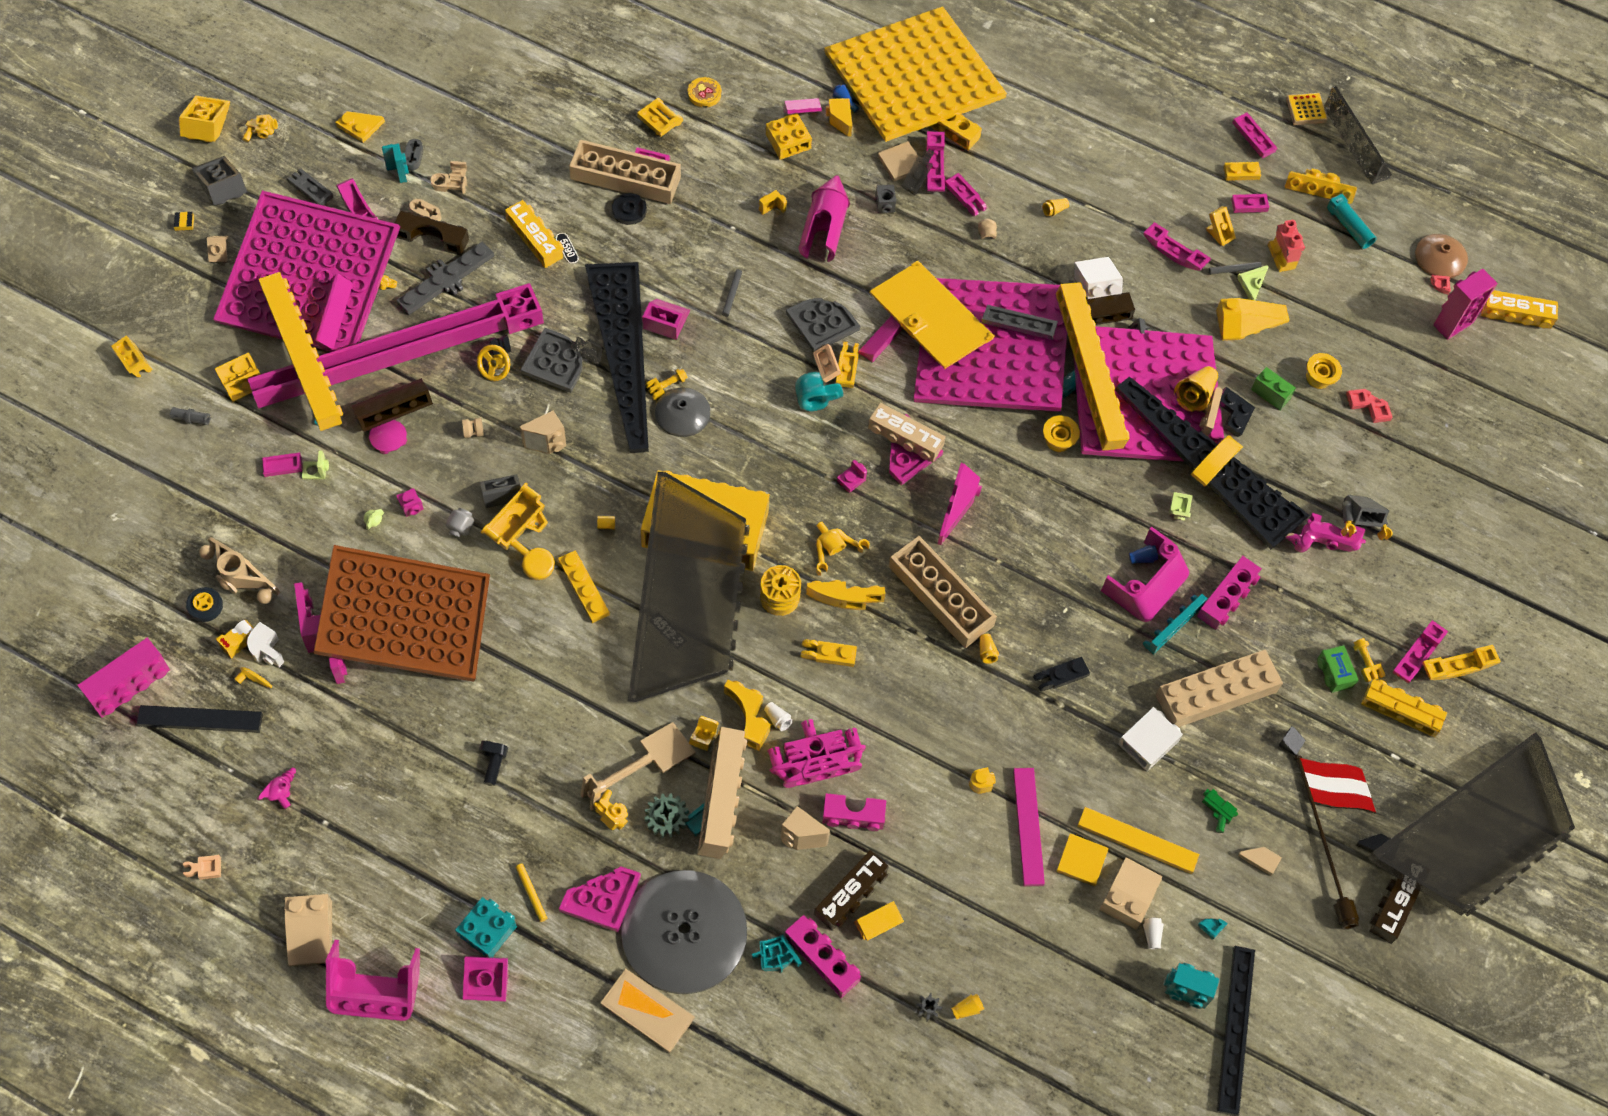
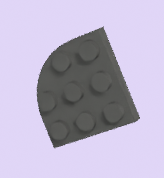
(822, 322)
(554, 361)

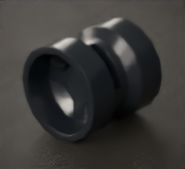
(503, 342)

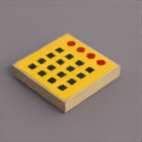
(1306, 108)

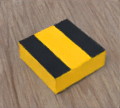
(183, 221)

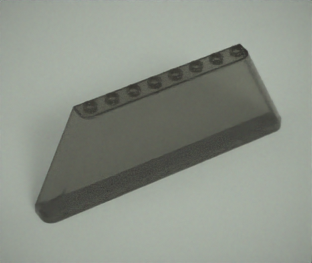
(687, 592)
(1482, 831)

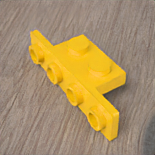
(1320, 184)

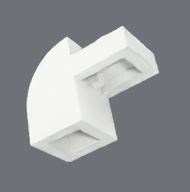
(260, 645)

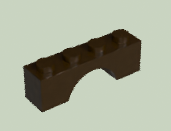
(412, 226)

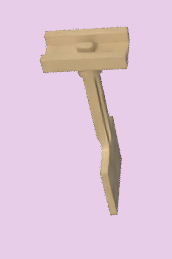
(664, 747)

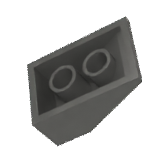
(220, 180)

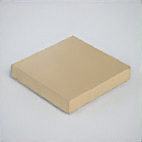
(898, 160)

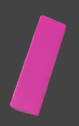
(333, 312)
(881, 339)

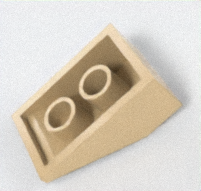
(1131, 893)
(308, 929)

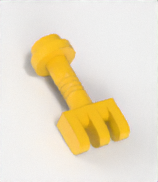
(657, 388)
(1370, 668)

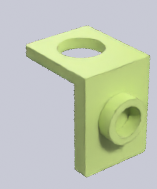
(322, 465)

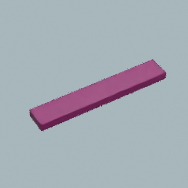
(1028, 827)

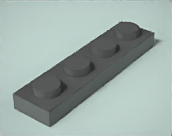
(1019, 322)

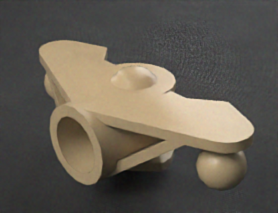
(241, 577)

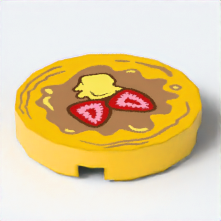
(704, 92)

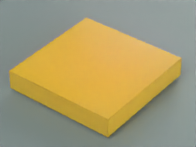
(1082, 859)

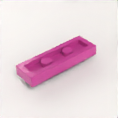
(1254, 135)

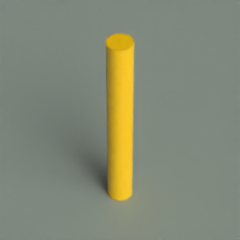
(531, 892)

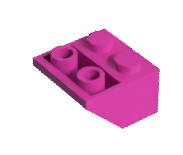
(664, 318)

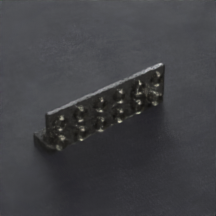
(1356, 137)

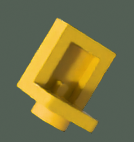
(772, 201)
(704, 733)

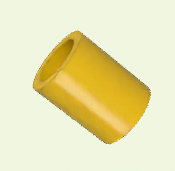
(606, 522)

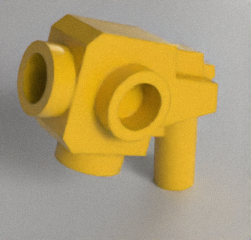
(262, 125)
(611, 815)

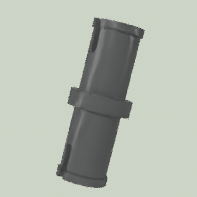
(190, 416)

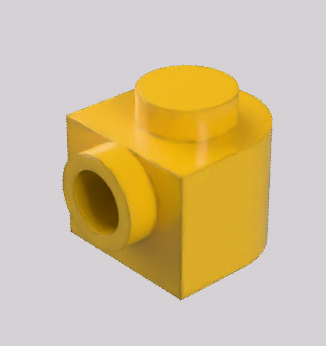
(982, 781)

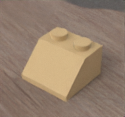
(803, 831)

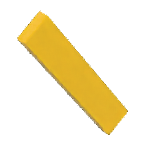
(1138, 840)

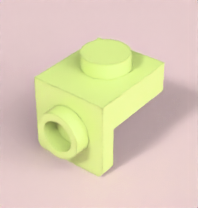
(1180, 506)

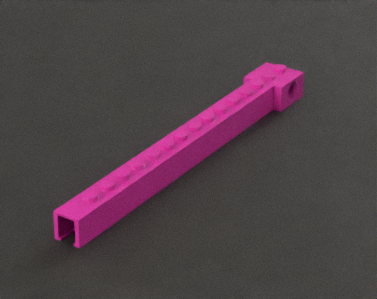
(512, 310)

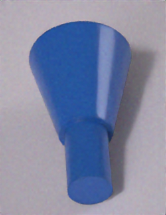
(841, 92)

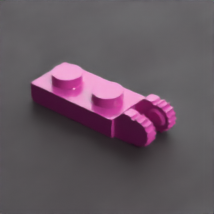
(965, 194)

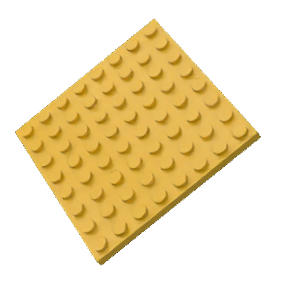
(914, 73)

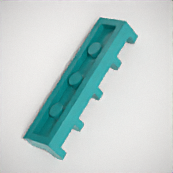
(1175, 625)

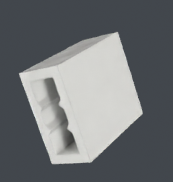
(1098, 277)
(1150, 739)

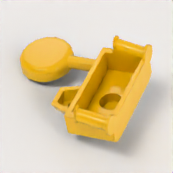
(512, 521)

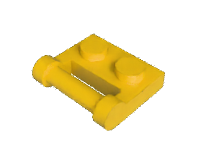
(657, 120)

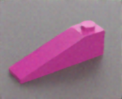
(962, 498)

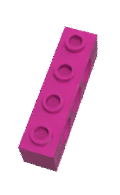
(1244, 570)
(824, 967)

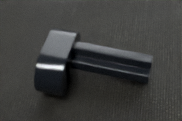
(497, 752)

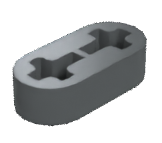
(417, 154)

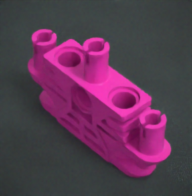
(810, 765)

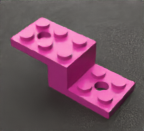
(309, 629)

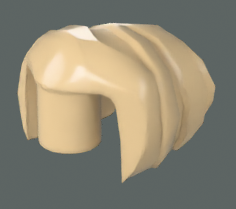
(987, 228)

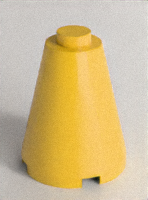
(1196, 389)

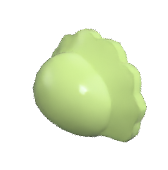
(373, 518)

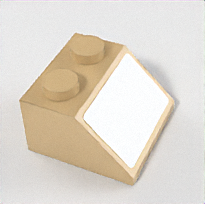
(544, 434)

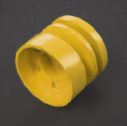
(778, 599)

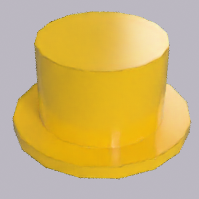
(1323, 370)
(1061, 433)

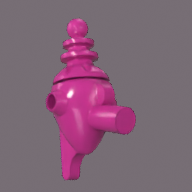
(279, 788)

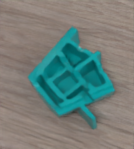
(776, 954)

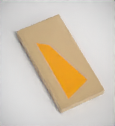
(647, 1010)

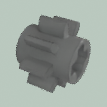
(928, 1013)

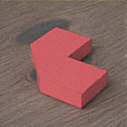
(1378, 408)

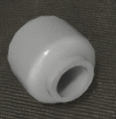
(460, 522)

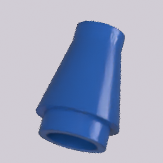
(1144, 555)

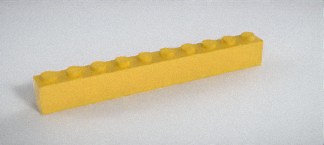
(300, 351)
(1092, 366)

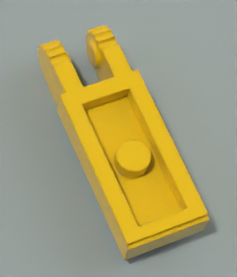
(847, 366)
(830, 652)

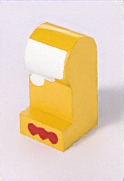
(235, 639)

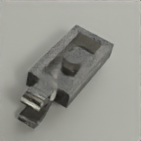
(918, 173)

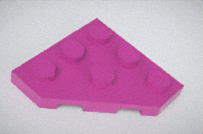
(906, 463)
(602, 898)

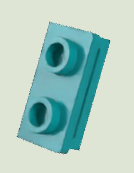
(395, 160)

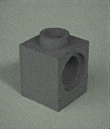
(885, 198)

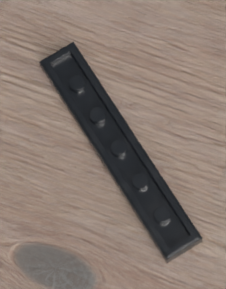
(199, 719)

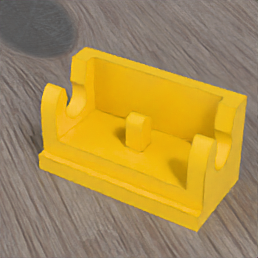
(131, 356)
(878, 921)

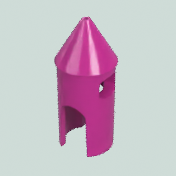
(825, 214)

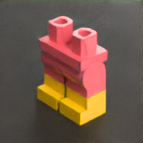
(1286, 246)

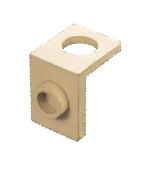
(217, 248)

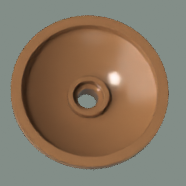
(1441, 255)

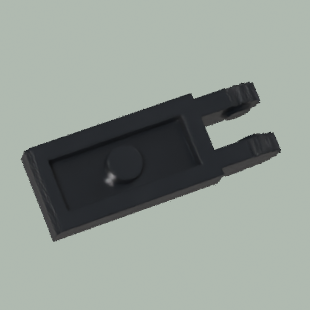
(1063, 674)

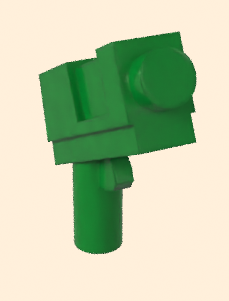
(1222, 809)

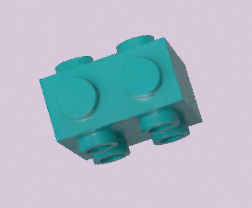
(486, 927)
(1191, 985)

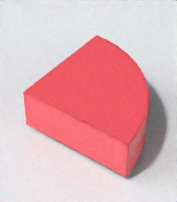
(1441, 283)

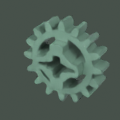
(676, 813)

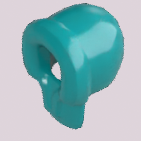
(813, 394)

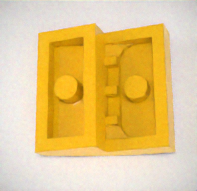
(235, 376)

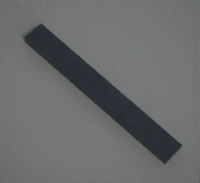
(1235, 1031)

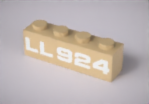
(906, 432)

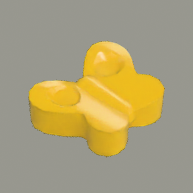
(387, 282)

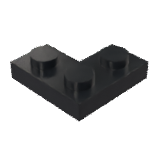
(1239, 411)

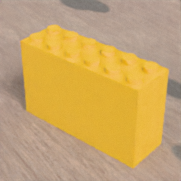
(745, 502)

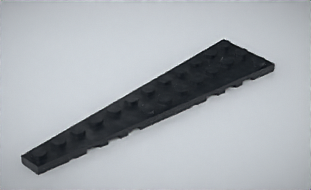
(618, 311)
(1245, 494)

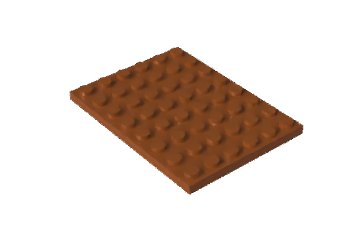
(402, 613)

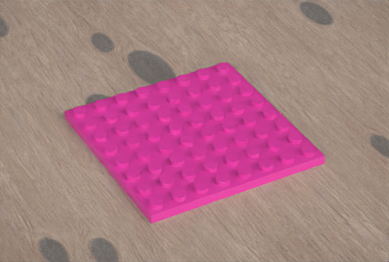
(308, 249)
(1156, 363)
(1011, 368)

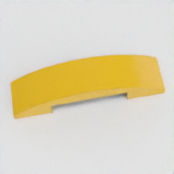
(1216, 460)
(1461, 664)

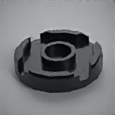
(629, 209)

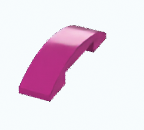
(936, 178)
(1174, 250)
(1420, 651)

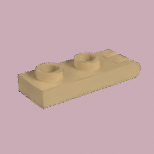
(1207, 422)

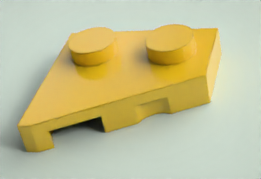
(359, 125)

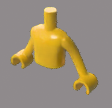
(834, 542)

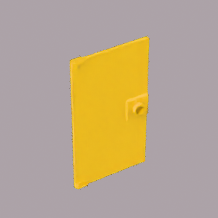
(931, 314)

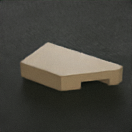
(1262, 859)

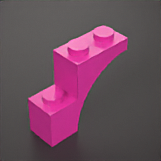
(353, 199)

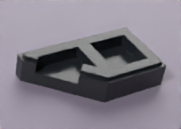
(1373, 843)

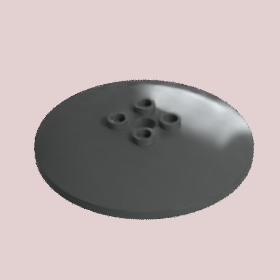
(679, 960)

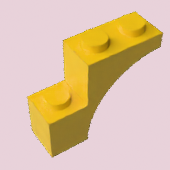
(750, 703)

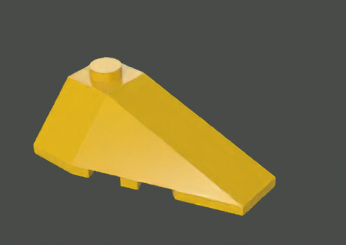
(1244, 317)

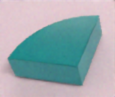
(1212, 927)

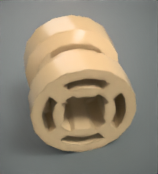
(468, 427)

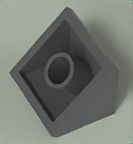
(500, 490)

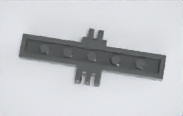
(445, 278)

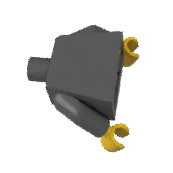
(1365, 512)

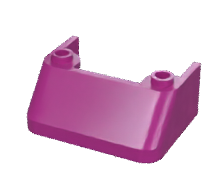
(1148, 599)
(369, 994)

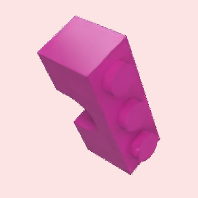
(838, 814)

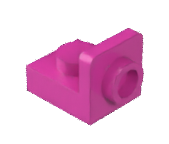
(853, 476)
(410, 502)

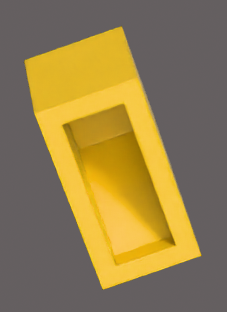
(840, 115)

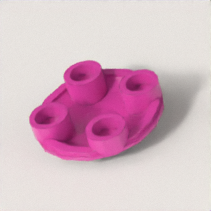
(388, 436)

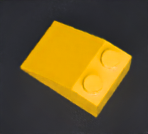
(203, 118)

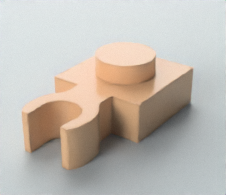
(206, 868)

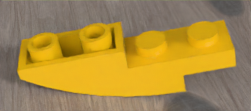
(837, 595)

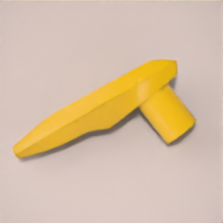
(245, 672)

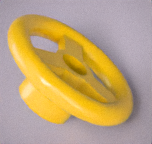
(501, 360)

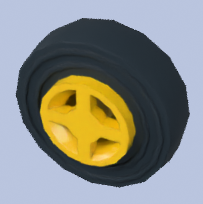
(202, 597)

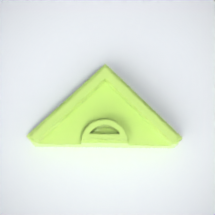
(1252, 281)

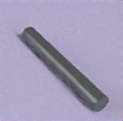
(1234, 268)
(732, 292)

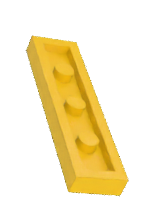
(583, 586)

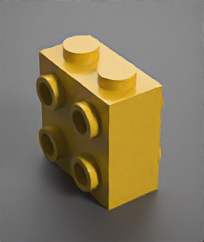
(788, 136)

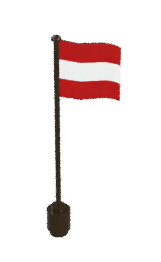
(1338, 788)

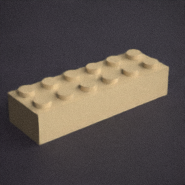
(625, 171)
(942, 591)
(1219, 689)
(721, 793)

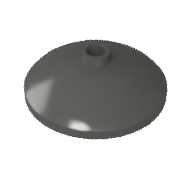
(682, 420)

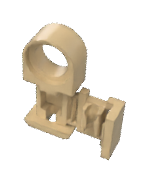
(456, 179)

